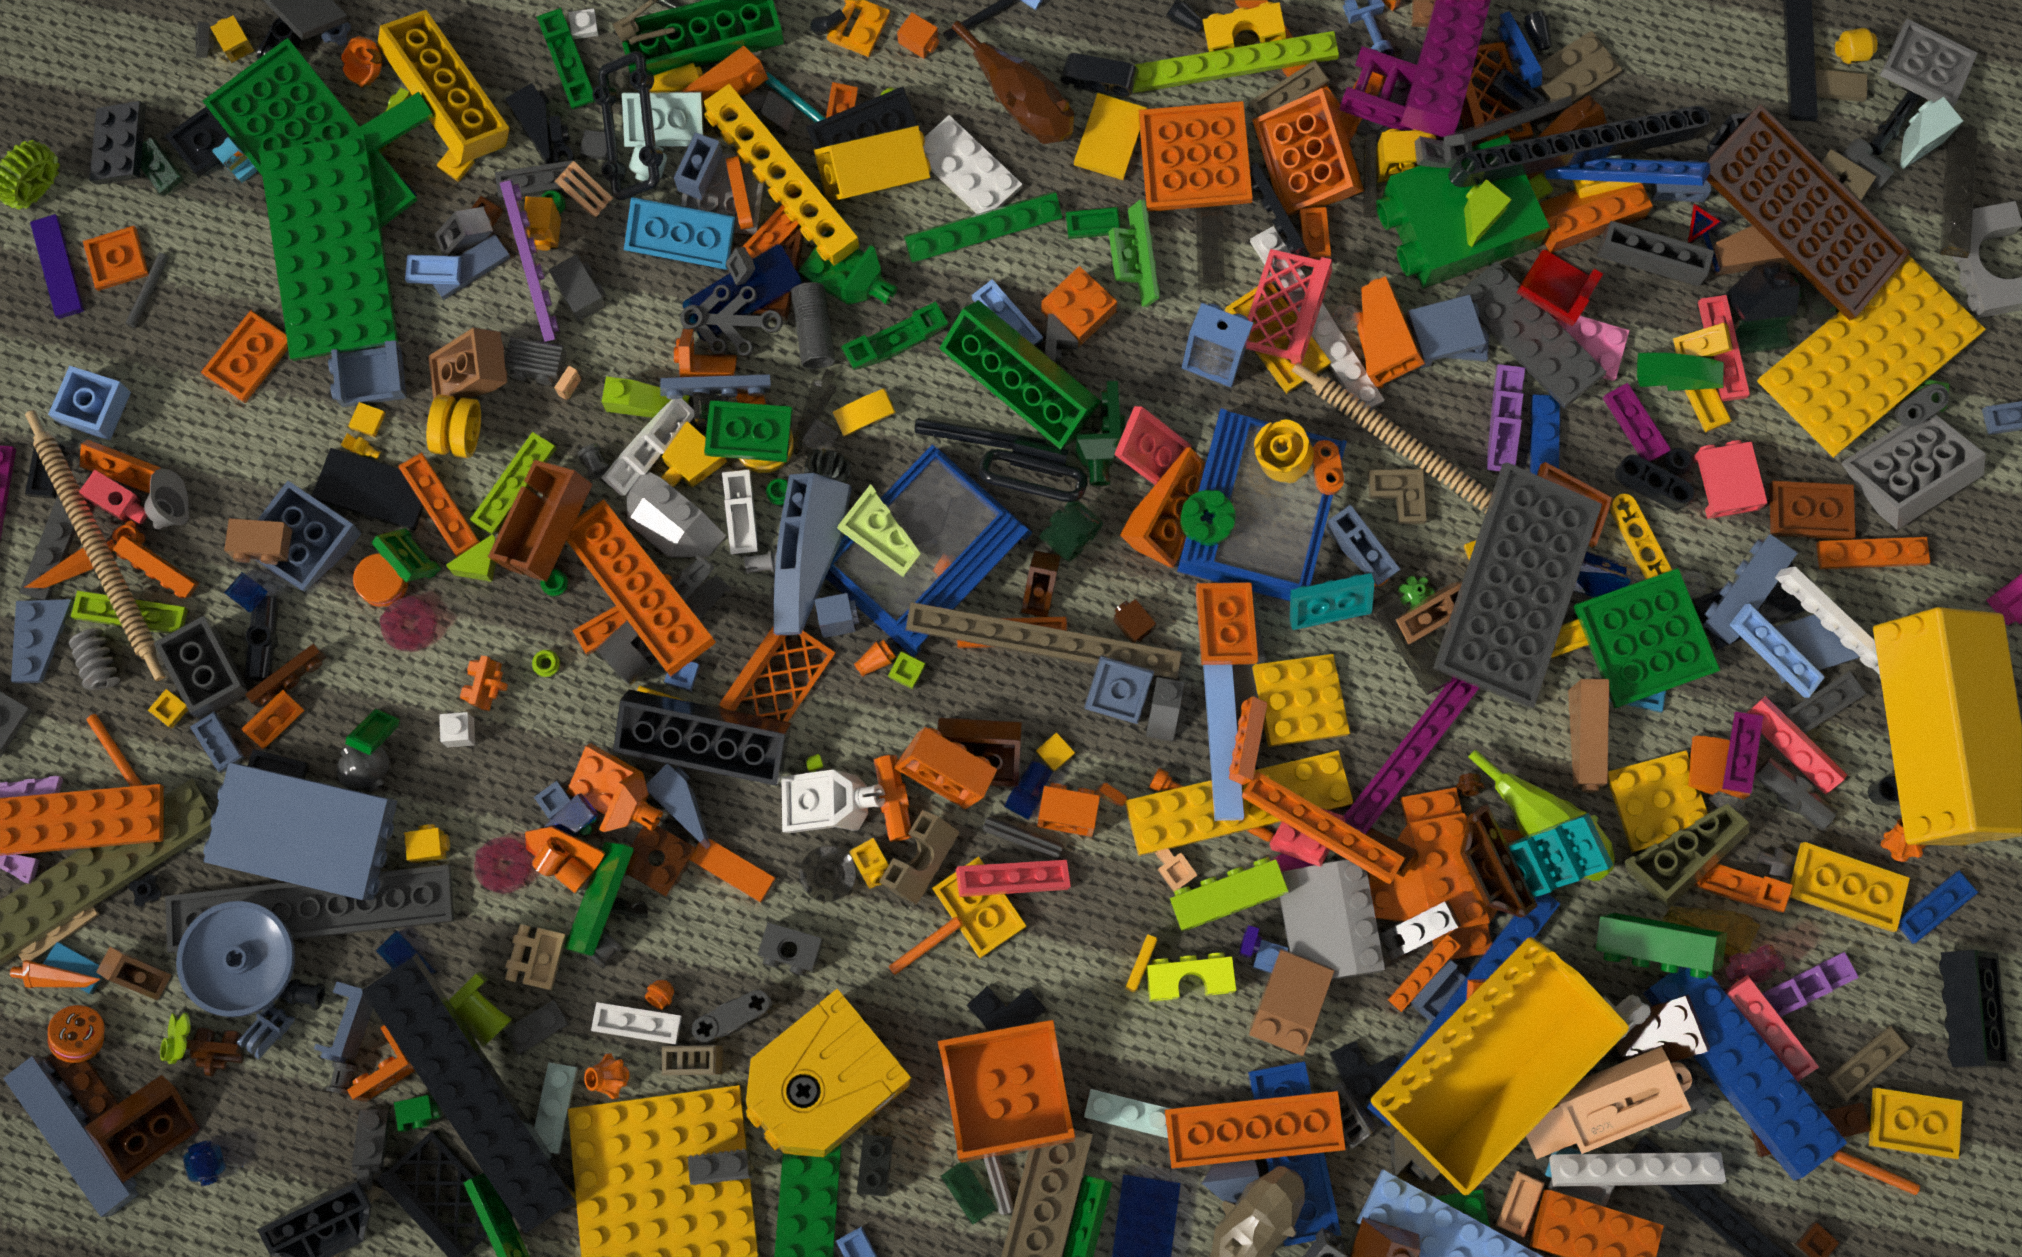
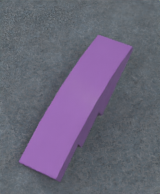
(1505, 416)
(1811, 984)

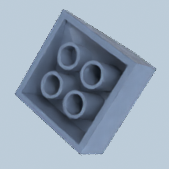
(317, 536)

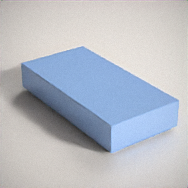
(433, 269)

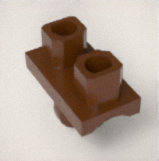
(214, 1054)

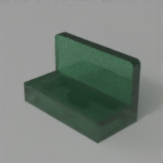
(1762, 335)

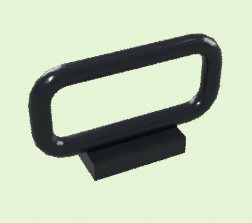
(1038, 458)

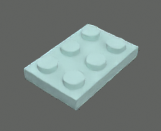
(674, 118)

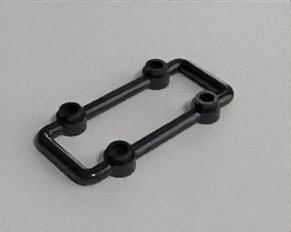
(650, 154)

